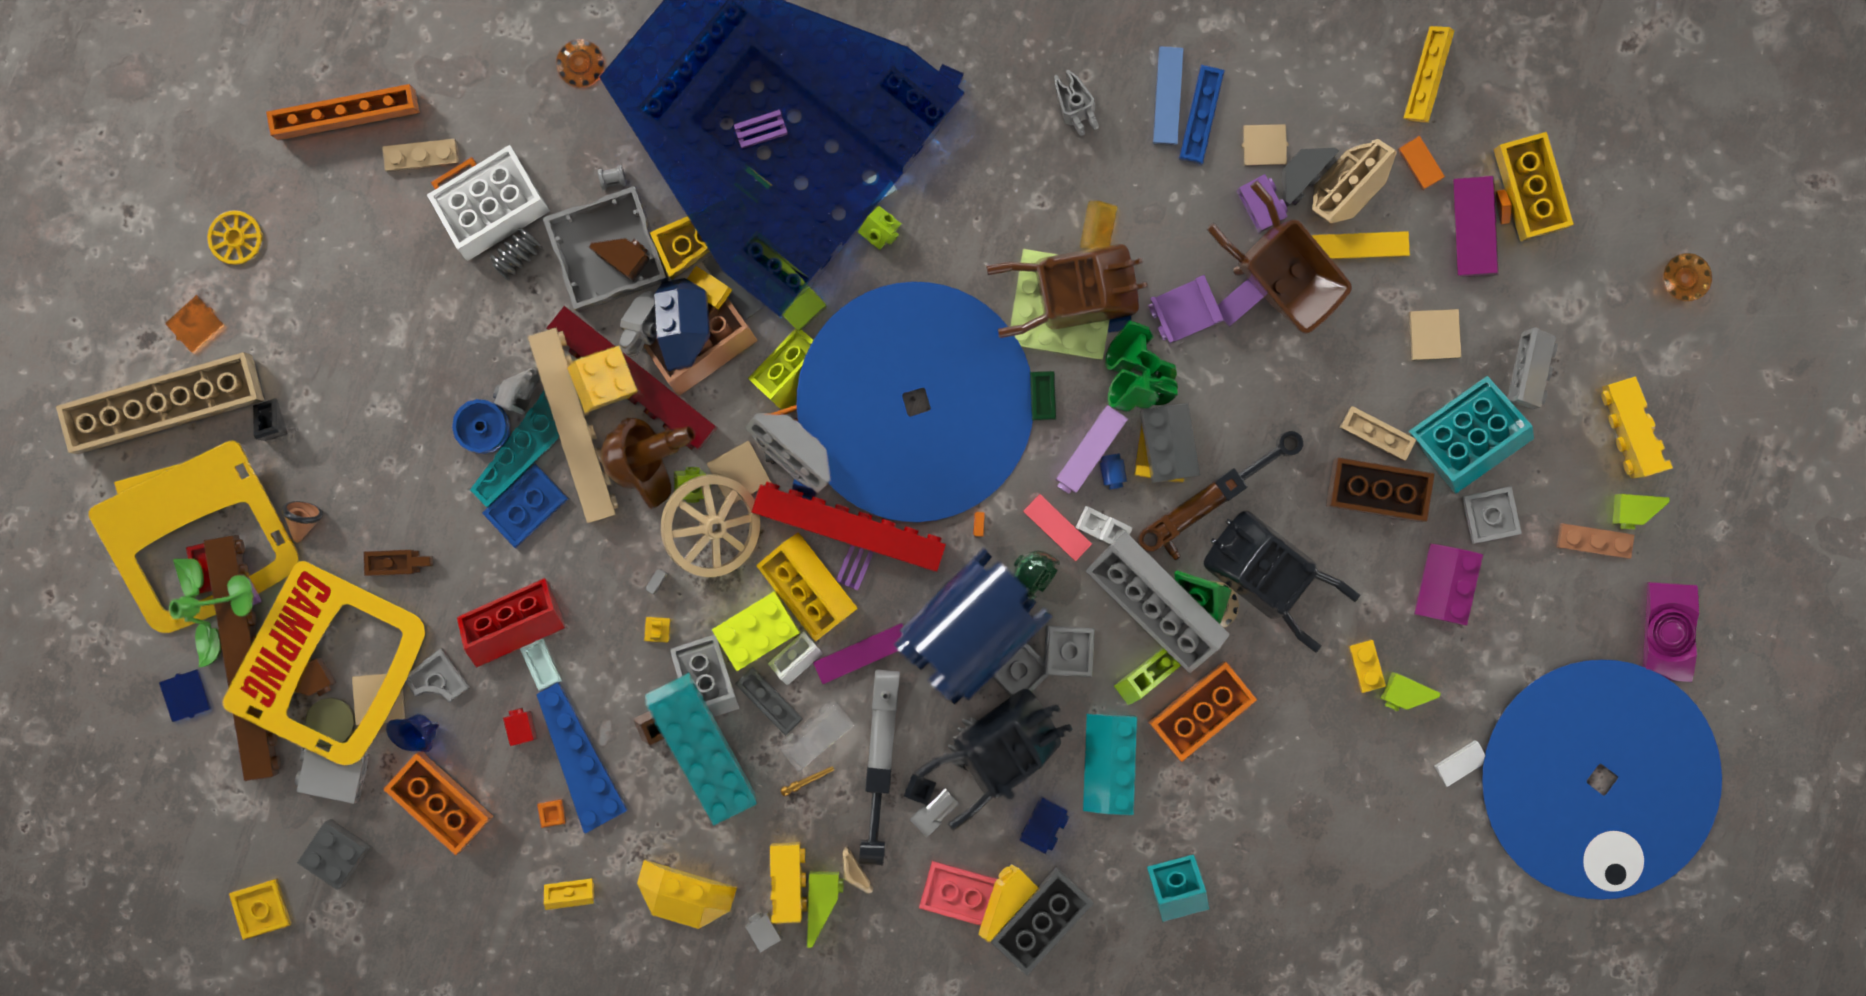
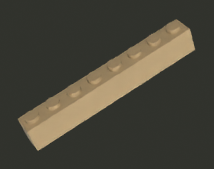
(572, 425)

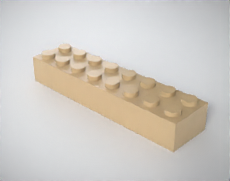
(160, 403)

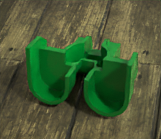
(1158, 376)

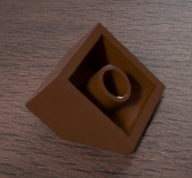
(623, 255)

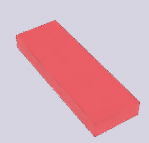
(1057, 527)

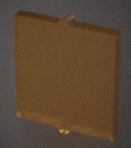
(194, 323)

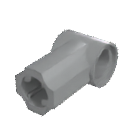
(930, 816)

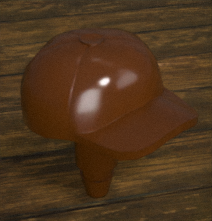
(635, 454)

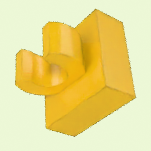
(657, 629)

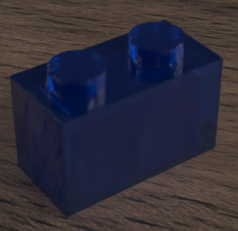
(1044, 824)

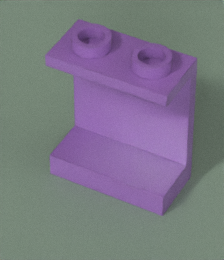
(1185, 310)

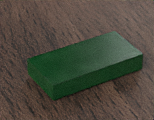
(1043, 395)

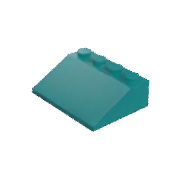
(1472, 434)

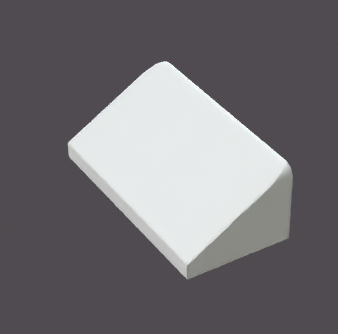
(795, 658)
(1460, 763)

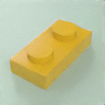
(1367, 666)
(568, 894)

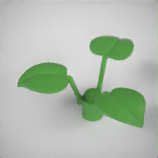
(191, 579)

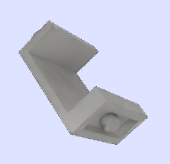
(330, 780)

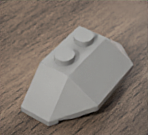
(791, 448)

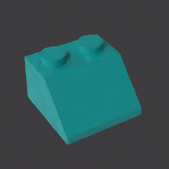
(1178, 888)

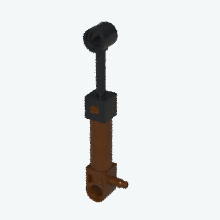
(1211, 497)

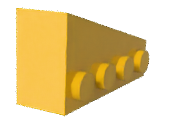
(679, 246)

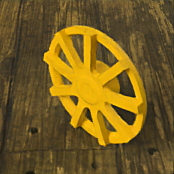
(235, 237)

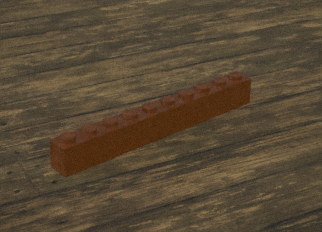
(236, 637)

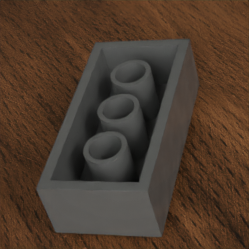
(1042, 921)

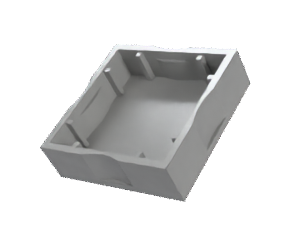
(587, 275)

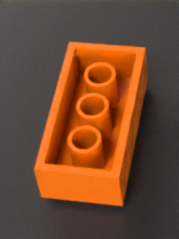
(1202, 711)
(438, 802)

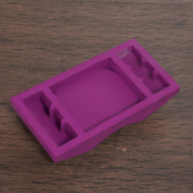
(1671, 630)

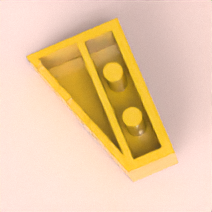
(787, 882)

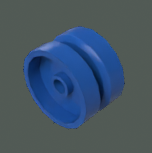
(467, 428)

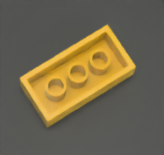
(1533, 186)

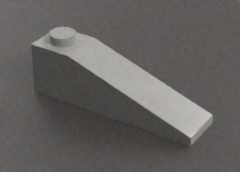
(517, 390)

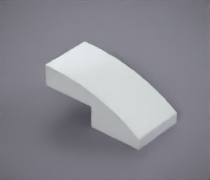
(1101, 526)

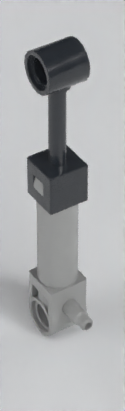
(880, 759)

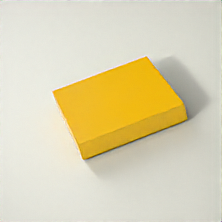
(260, 909)

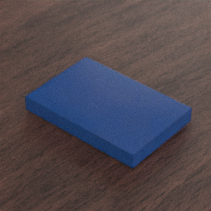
(525, 505)

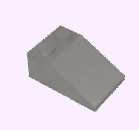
(709, 671)

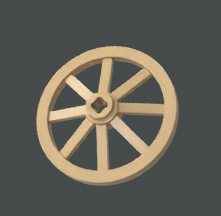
(706, 526)

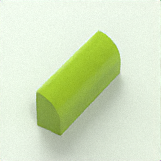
(806, 307)

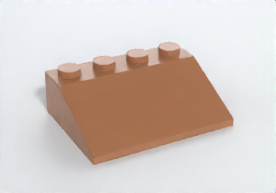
(727, 339)

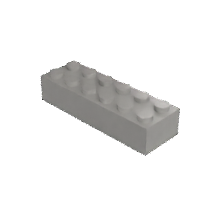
(1157, 602)

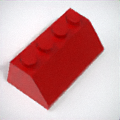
(510, 623)

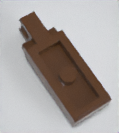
(394, 562)

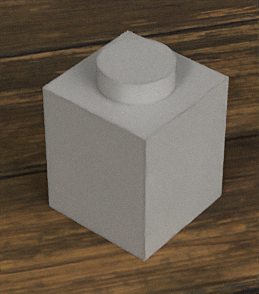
(763, 931)

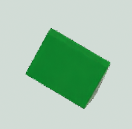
(1208, 594)

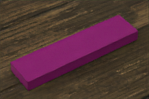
(858, 654)

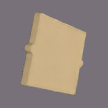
(1264, 145)

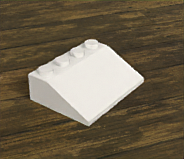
(488, 203)

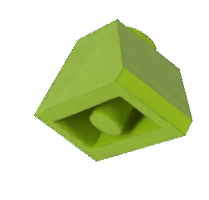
(1636, 509)
(1406, 693)

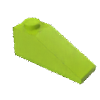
(1146, 676)
(823, 895)

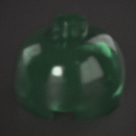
(1035, 571)

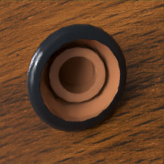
(301, 518)

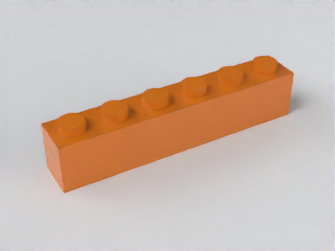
(343, 112)

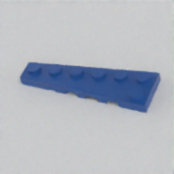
(586, 776)

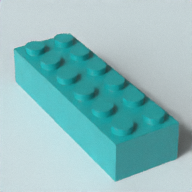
(701, 749)

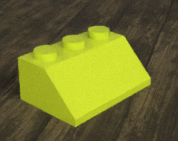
(781, 370)

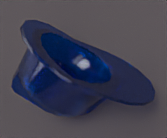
(412, 733)

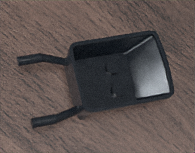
(1266, 570)
(1003, 748)

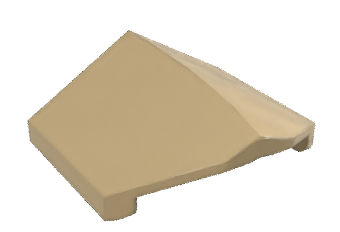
(854, 873)

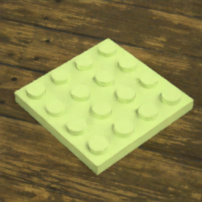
(1079, 340)

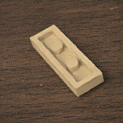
(420, 155)
(1378, 433)

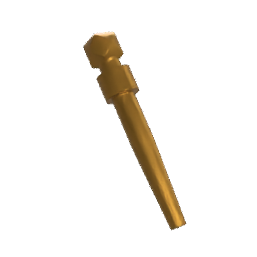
(795, 786)

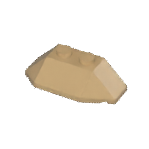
(1352, 181)

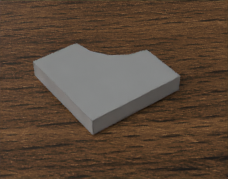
(438, 676)

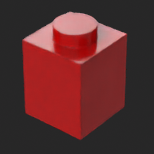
(519, 727)

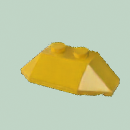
(683, 895)

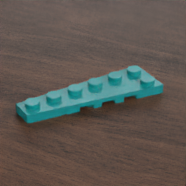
(519, 453)

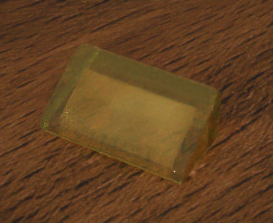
(1098, 225)

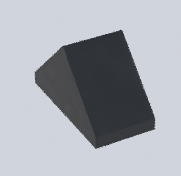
(268, 421)

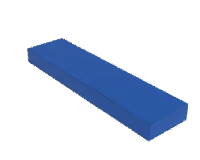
(1201, 114)

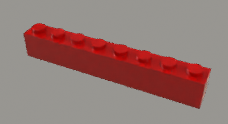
(848, 528)

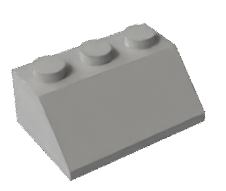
(1532, 368)

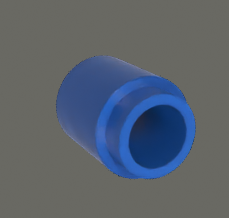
(1113, 471)

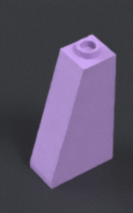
(1090, 450)

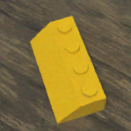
(806, 586)

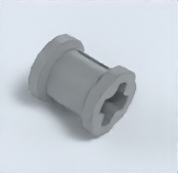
(612, 177)

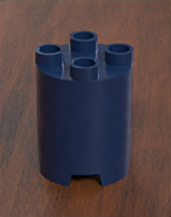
(971, 628)

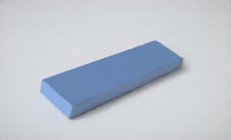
(1168, 95)

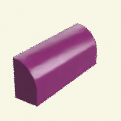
(1476, 226)

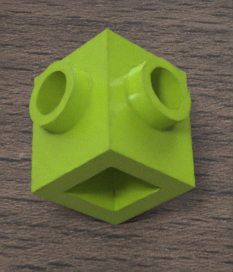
(880, 228)
(689, 473)

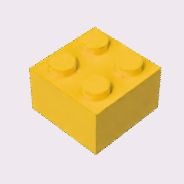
(602, 379)

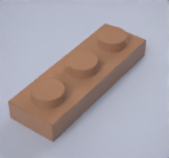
(1595, 541)

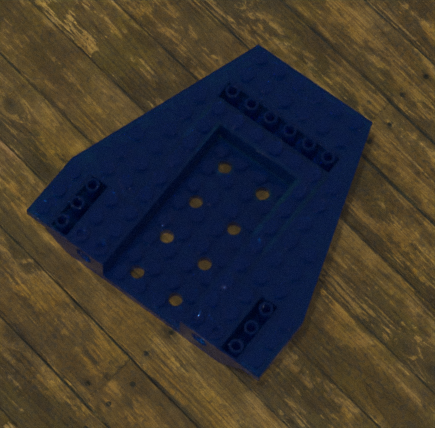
(849, 85)

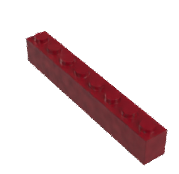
(651, 393)

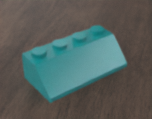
(1110, 764)

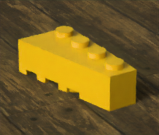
(1634, 429)

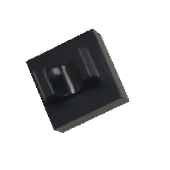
(920, 790)

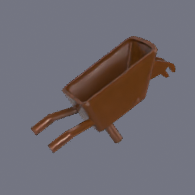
(1290, 270)
(1080, 287)

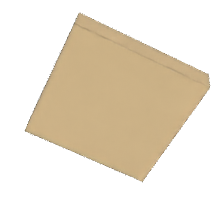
(1435, 334)
(742, 466)
(364, 692)

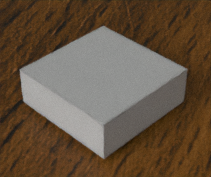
(656, 581)

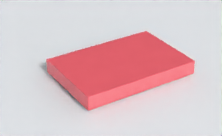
(957, 893)

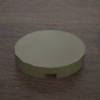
(332, 719)

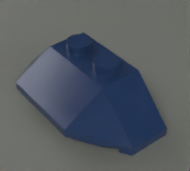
(681, 322)

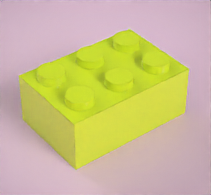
(756, 631)

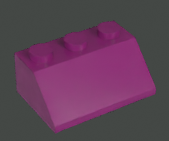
(1448, 584)

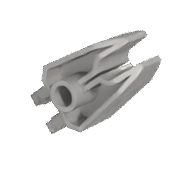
(1076, 102)
(639, 324)

